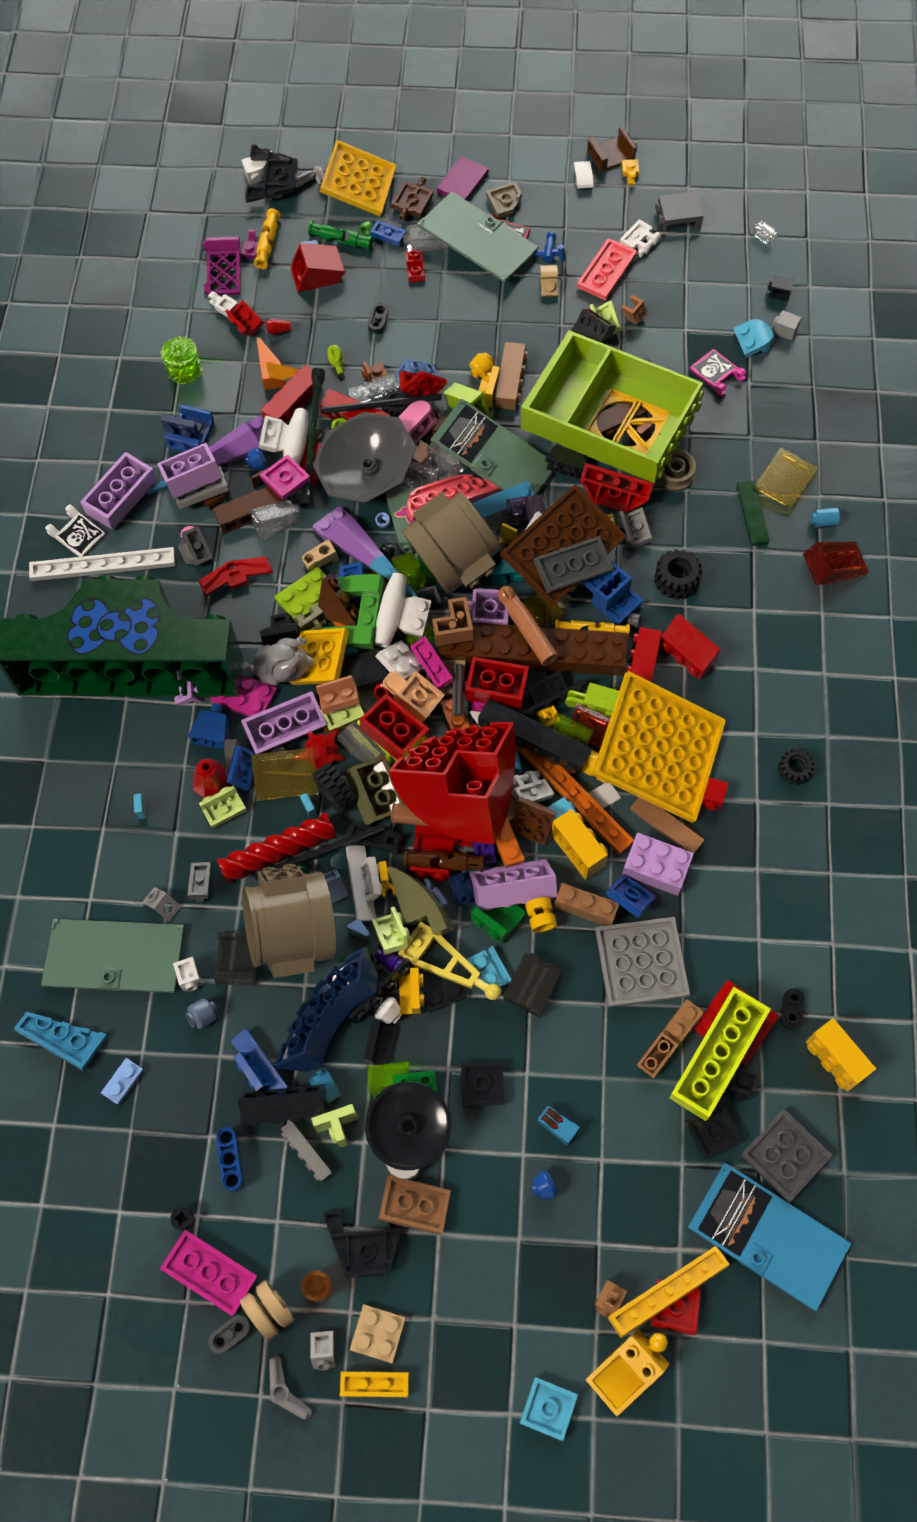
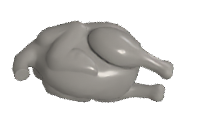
(280, 662)

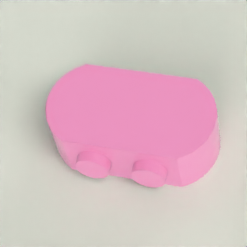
(418, 419)

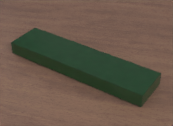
(753, 513)

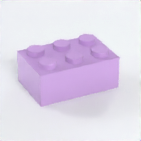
(189, 470)
(657, 864)

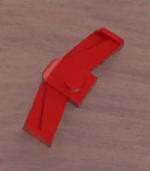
(234, 573)

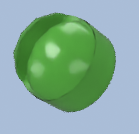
(365, 228)

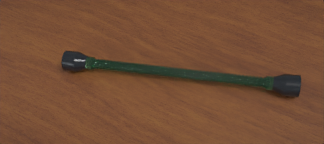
(318, 377)

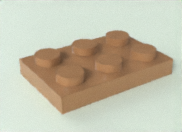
(414, 1205)

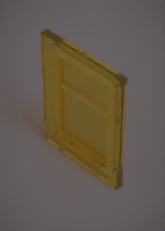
(785, 477)
(284, 774)

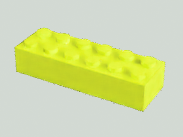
(719, 1054)

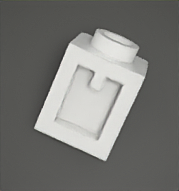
(187, 974)

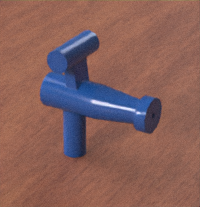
(549, 251)

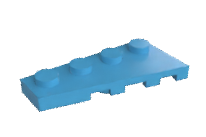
(62, 1039)

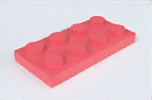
(606, 269)

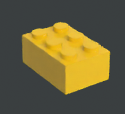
(579, 844)
(839, 1055)

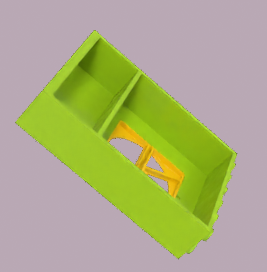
(592, 375)

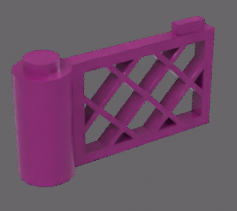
(223, 248)

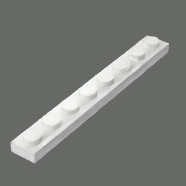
(102, 564)

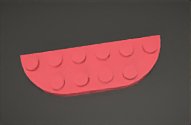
(472, 488)

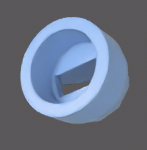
(385, 517)

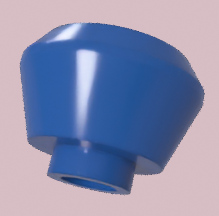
(256, 460)
(544, 1186)

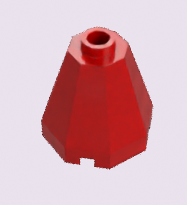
(209, 778)

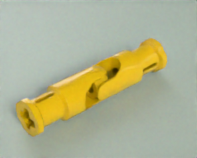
(267, 238)
(608, 627)

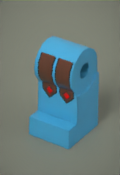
(558, 1125)

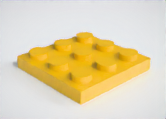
(327, 650)

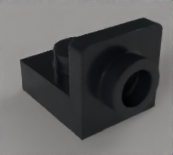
(742, 1085)

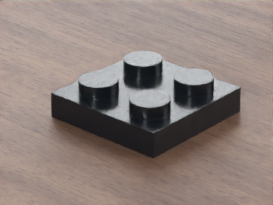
(482, 1083)
(715, 1134)

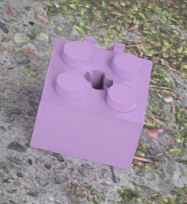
(487, 607)

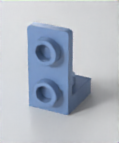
(415, 366)

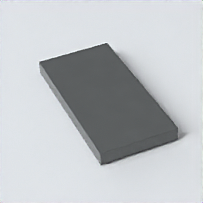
(573, 564)

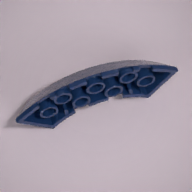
(325, 1011)

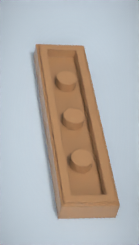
(667, 825)

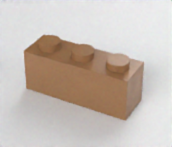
(586, 905)

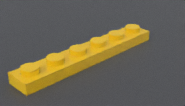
(668, 1291)

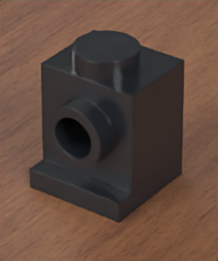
(780, 288)

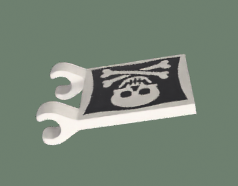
(78, 535)

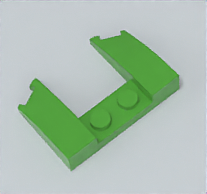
(370, 590)

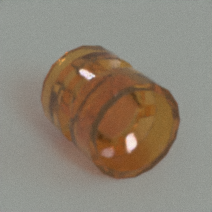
(316, 1286)

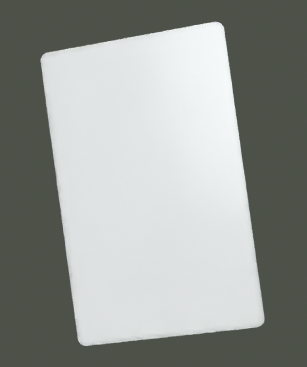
(604, 795)

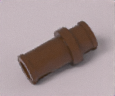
(211, 502)

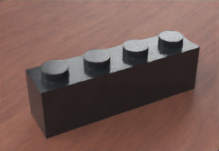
(282, 1104)

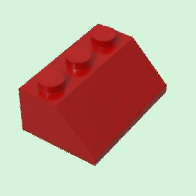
(689, 647)

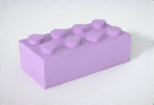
(118, 490)

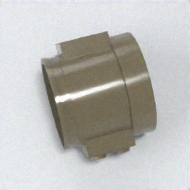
(453, 541)
(289, 920)

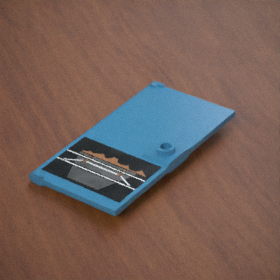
(769, 1236)

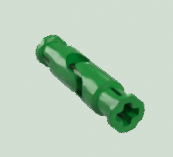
(330, 233)

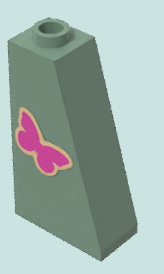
(397, 504)

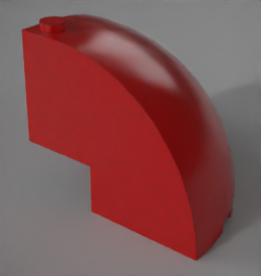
(460, 781)

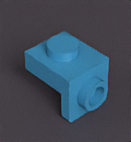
(323, 1077)

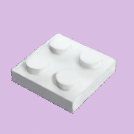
(400, 659)

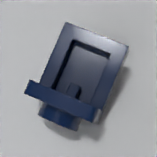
(461, 889)

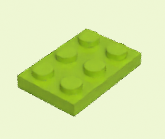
(301, 594)

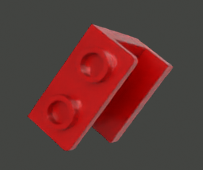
(431, 840)

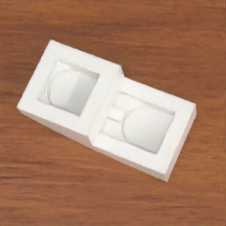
(584, 175)

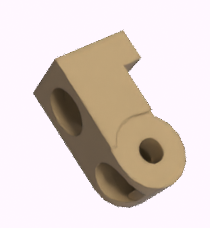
(320, 556)

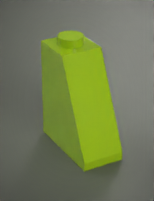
(473, 397)

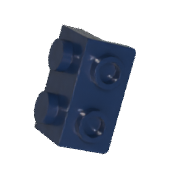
(181, 426)

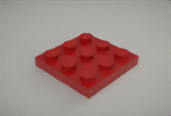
(710, 1014)

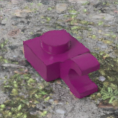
(249, 247)

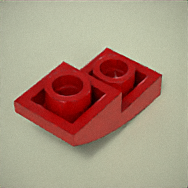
(415, 266)

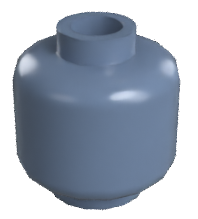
(201, 1013)

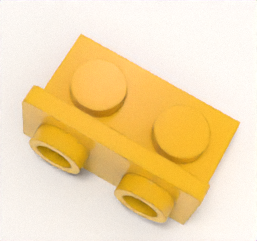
(489, 385)

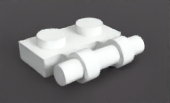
(636, 235)
(535, 791)

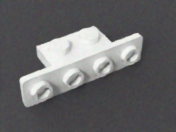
(364, 882)

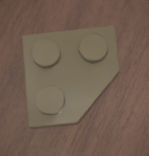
(504, 199)

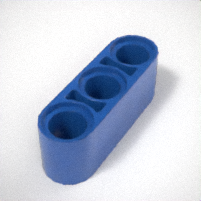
(225, 1150)

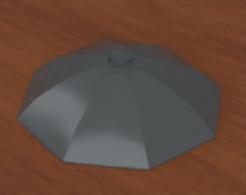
(364, 457)

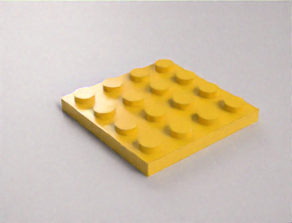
(358, 178)

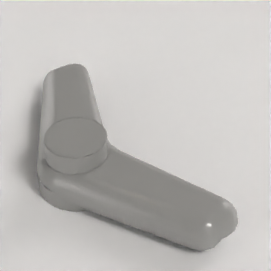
(280, 1394)

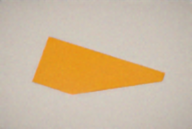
(279, 371)

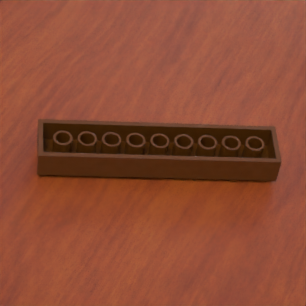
(576, 649)

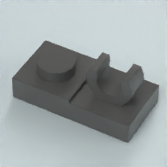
(199, 881)

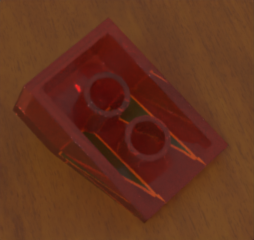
(834, 562)

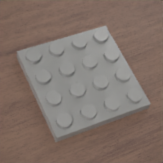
(641, 962)

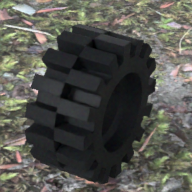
(395, 412)
(801, 757)

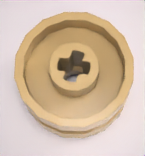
(270, 1308)

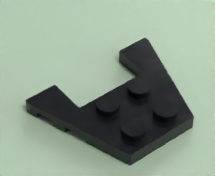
(279, 174)
(365, 1251)

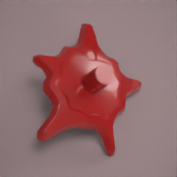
(324, 748)

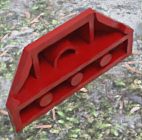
(615, 489)

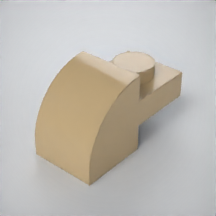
(549, 281)

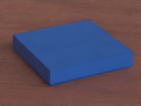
(630, 895)

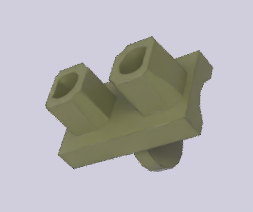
(315, 621)

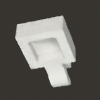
(222, 303)

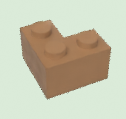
(456, 626)

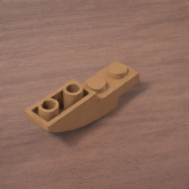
(670, 1038)

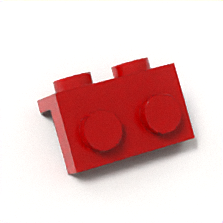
(245, 318)

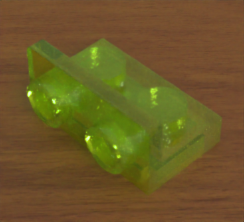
(572, 729)

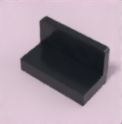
(380, 1043)

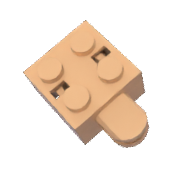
(414, 695)

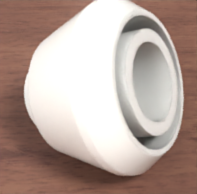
(388, 1011)

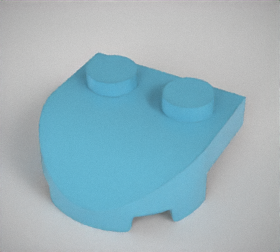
(754, 336)

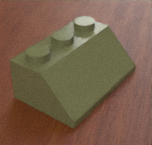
(373, 789)

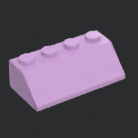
(283, 723)
(513, 884)

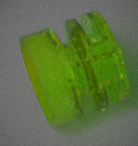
(181, 360)

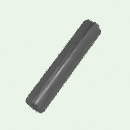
(457, 705)

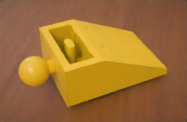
(629, 1370)

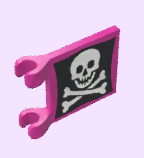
(714, 369)

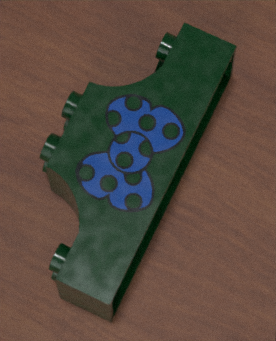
(120, 643)

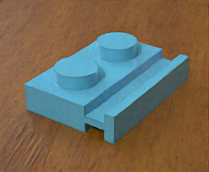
(490, 967)

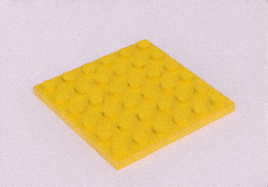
(659, 747)

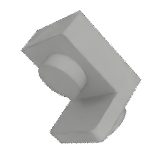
(322, 1350)

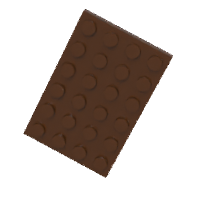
(564, 524)

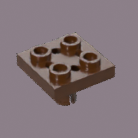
(532, 816)

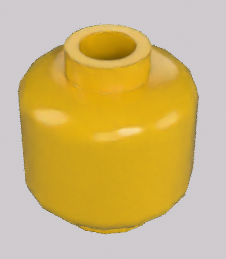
(481, 365)

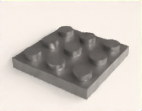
(786, 1155)

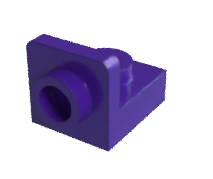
(487, 850)

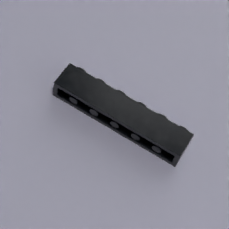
(538, 737)

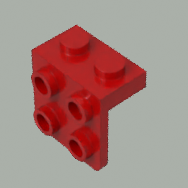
(421, 383)

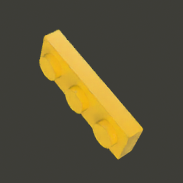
(374, 1384)

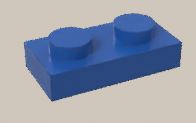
(388, 233)

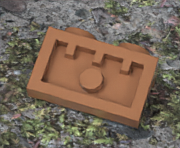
(338, 694)

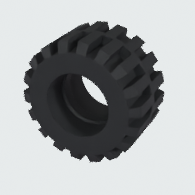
(681, 562)

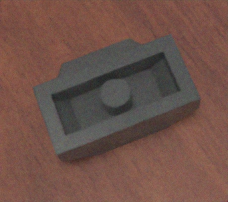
(194, 547)

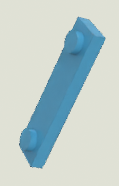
(497, 502)

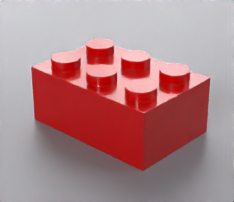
(497, 681)
(393, 727)

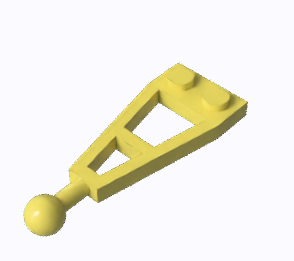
(420, 942)

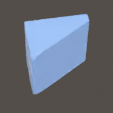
(358, 929)

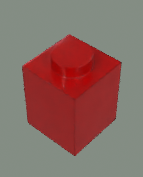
(714, 794)

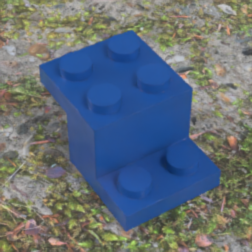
(613, 594)

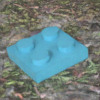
(548, 1409)

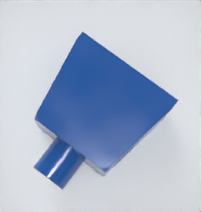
(210, 728)

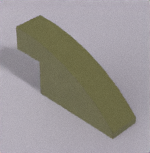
(419, 903)

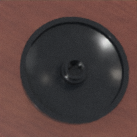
(408, 1126)

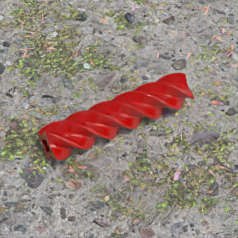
(276, 848)

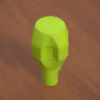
(336, 358)

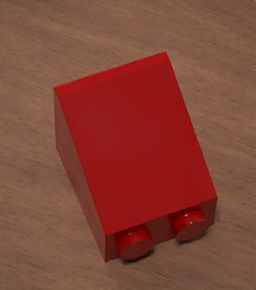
(316, 266)

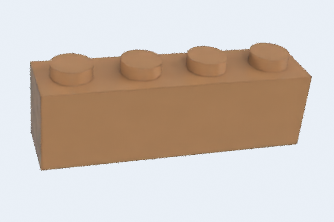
(510, 376)

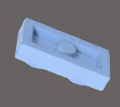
(122, 1081)

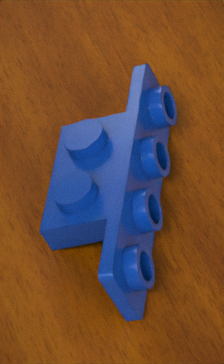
(255, 1063)

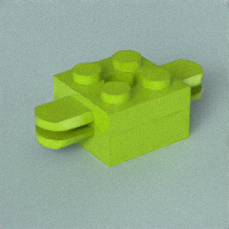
(596, 698)

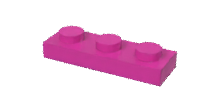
(432, 663)

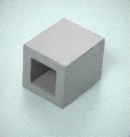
(786, 325)

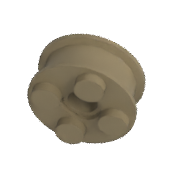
(683, 476)

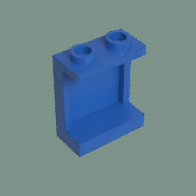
(185, 443)

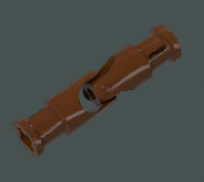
(453, 861)

